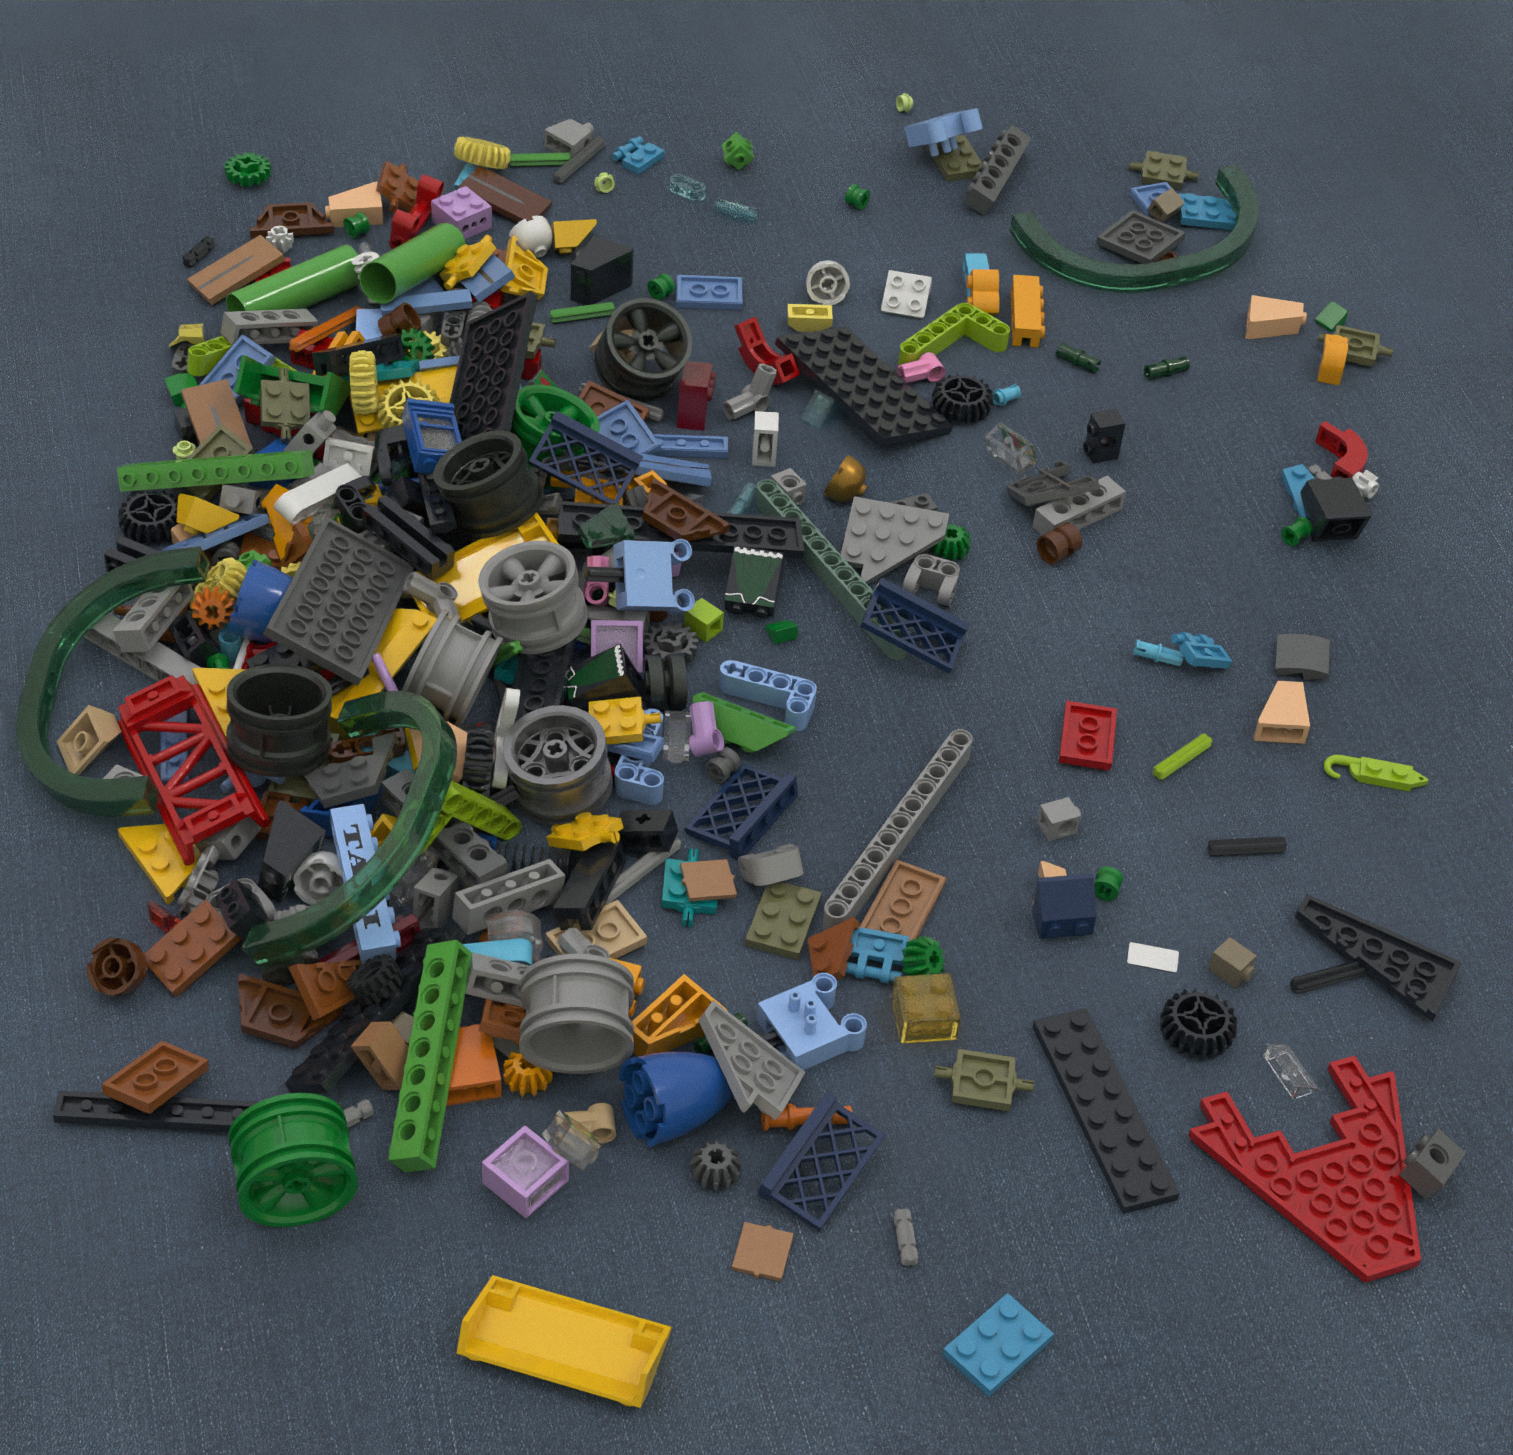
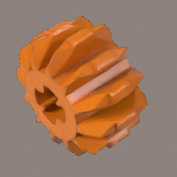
(210, 598)

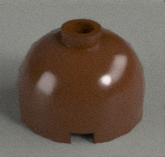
(117, 967)

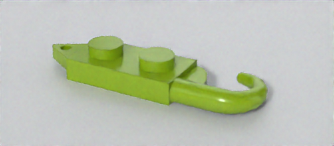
(1377, 772)

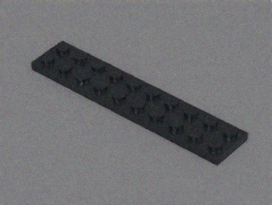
(745, 530)
(545, 675)

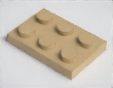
(613, 931)

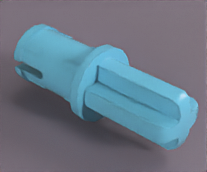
(1158, 653)

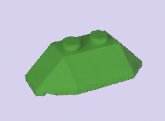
(745, 726)

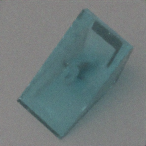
(820, 410)

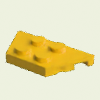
(528, 271)
(214, 686)
(158, 857)

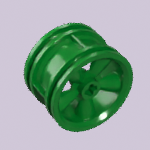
(534, 413)
(292, 1160)

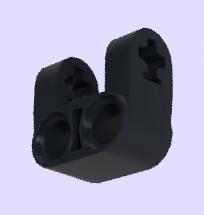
(350, 501)

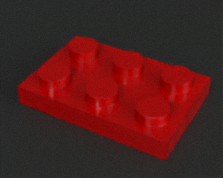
(1088, 735)

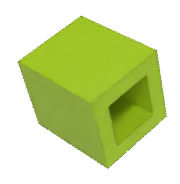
(704, 620)

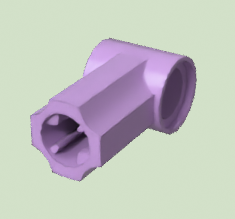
(705, 737)

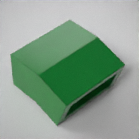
(177, 383)

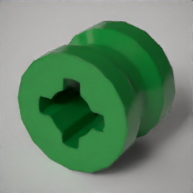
(857, 196)
(356, 225)
(661, 286)
(1108, 883)

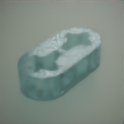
(687, 187)

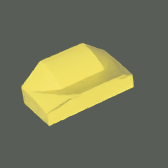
(809, 317)
(190, 332)

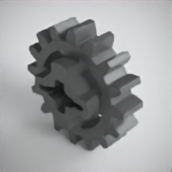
(670, 640)

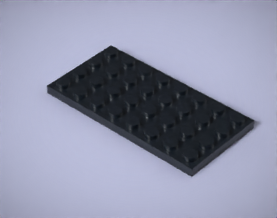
(492, 367)
(864, 386)

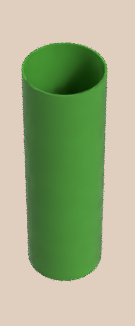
(410, 263)
(299, 285)

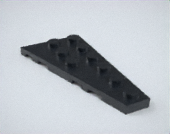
(1400, 964)

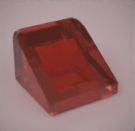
(162, 917)

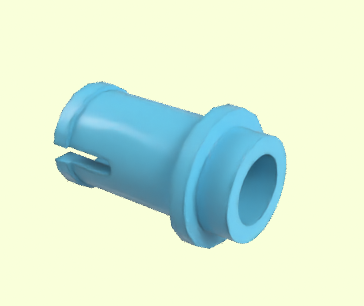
(1002, 396)

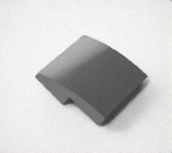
(1303, 655)

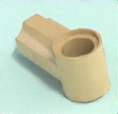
(599, 1121)

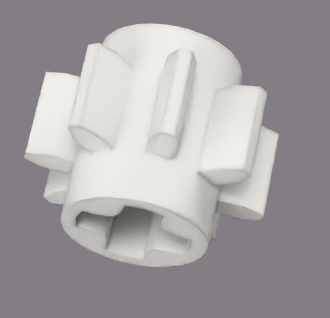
(280, 238)
(1366, 483)

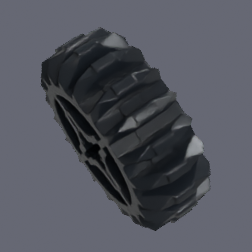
(962, 398)
(148, 517)
(479, 761)
(1198, 1024)

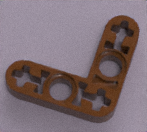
(349, 745)

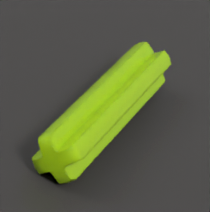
(1182, 756)

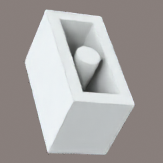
(765, 439)

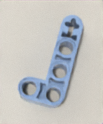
(770, 688)
(633, 776)

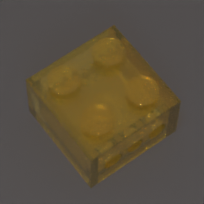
(925, 1008)

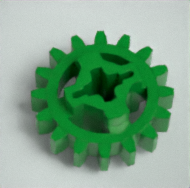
(247, 169)
(419, 349)

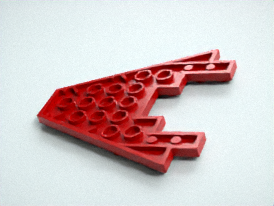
(1338, 1192)

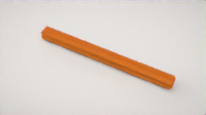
(324, 330)

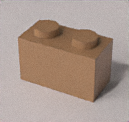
(382, 1054)

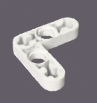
(505, 722)

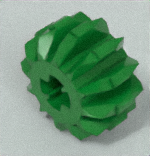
(954, 545)
(923, 957)

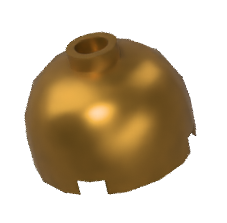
(847, 481)

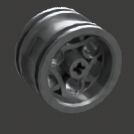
(558, 764)

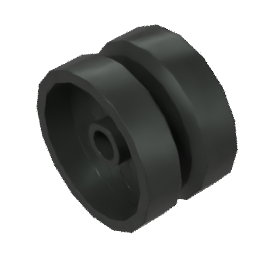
(665, 681)

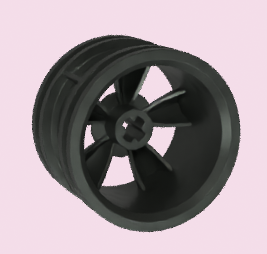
(654, 325)
(278, 720)

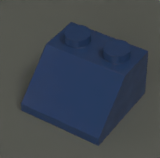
(1065, 906)

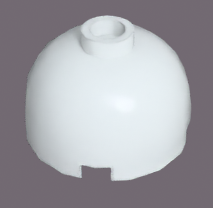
(533, 235)
(827, 282)
(316, 875)

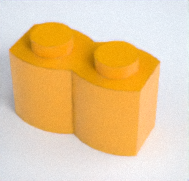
(984, 290)

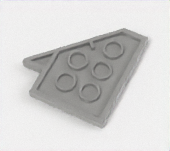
(888, 535)
(749, 1063)

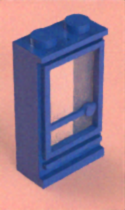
(429, 432)

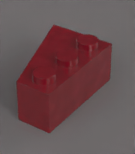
(694, 395)

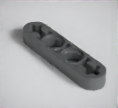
(456, 329)

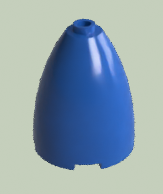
(257, 601)
(671, 1094)

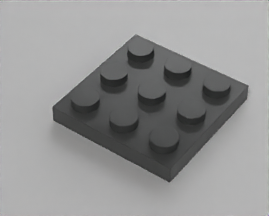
(1140, 238)

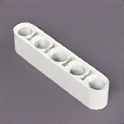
(313, 495)

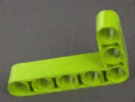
(951, 326)
(206, 355)
(476, 811)

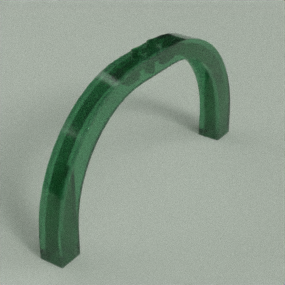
(1154, 275)
(89, 795)
(397, 854)

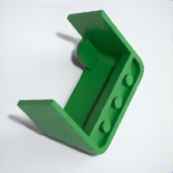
(324, 392)

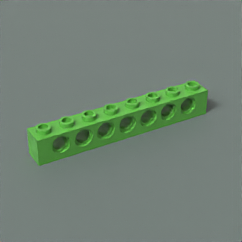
(215, 470)
(430, 1057)

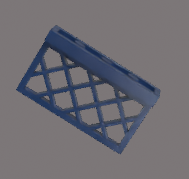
(598, 445)
(920, 615)
(759, 817)
(799, 1147)

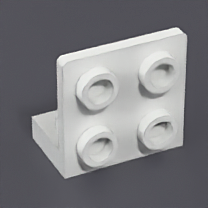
(906, 294)
(359, 456)

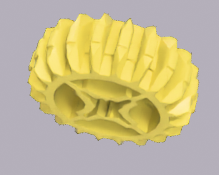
(482, 152)
(363, 382)
(390, 414)
(227, 575)

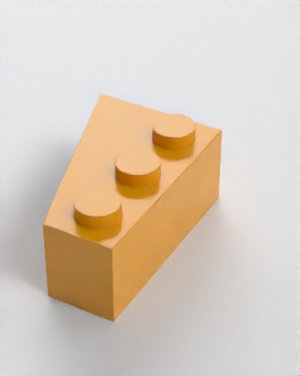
(281, 526)
(671, 1018)

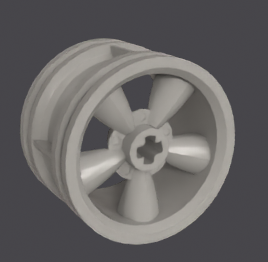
(527, 574)
(452, 666)
(577, 1014)

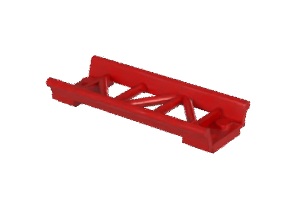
(147, 712)

